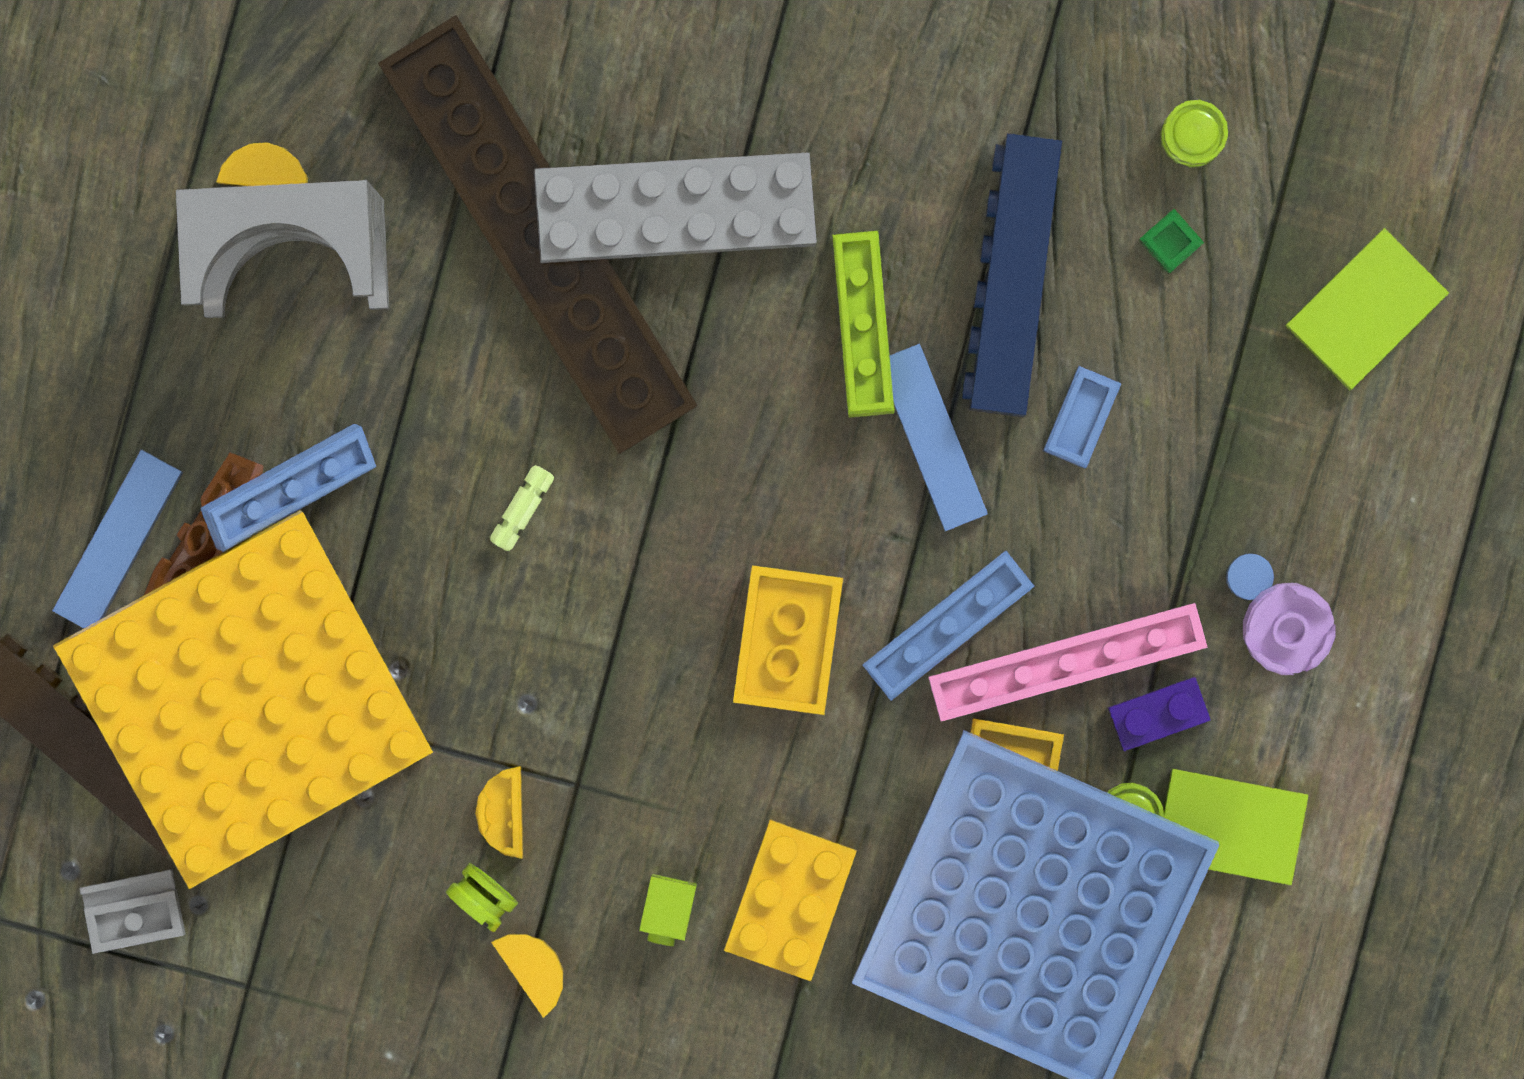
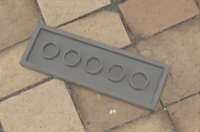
(674, 207)

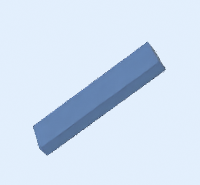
(934, 440)
(288, 487)
(118, 540)
(948, 625)

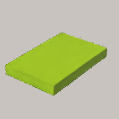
(1367, 309)
(1252, 822)

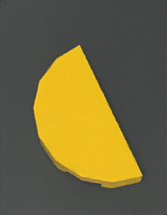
(261, 165)
(501, 812)
(534, 967)

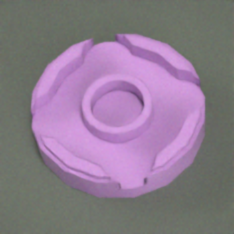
(1289, 628)

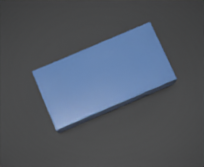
(1082, 417)

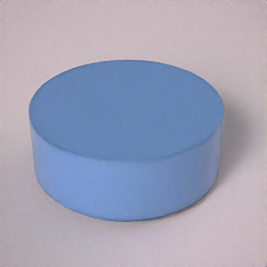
(1249, 576)

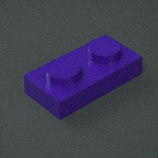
(1159, 713)

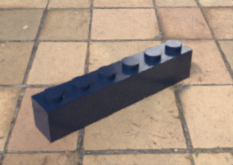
(1014, 275)

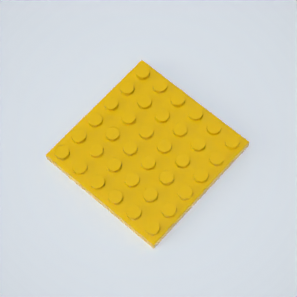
(243, 698)

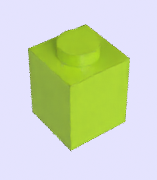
(667, 909)

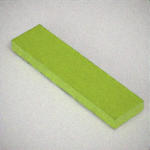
(863, 324)

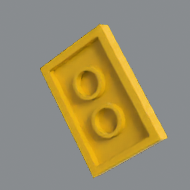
(788, 640)
(790, 900)

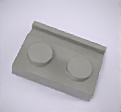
(132, 911)

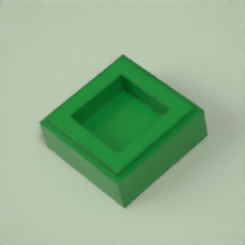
(1171, 241)

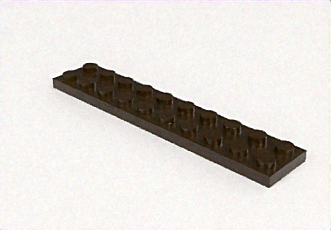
(574, 302)

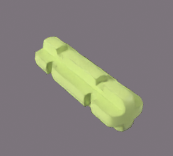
(521, 508)

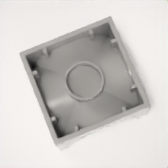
(231, 224)

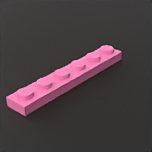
(1067, 662)

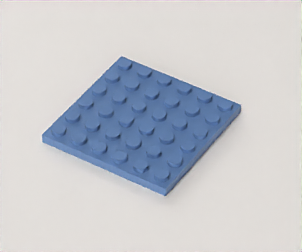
(1034, 911)

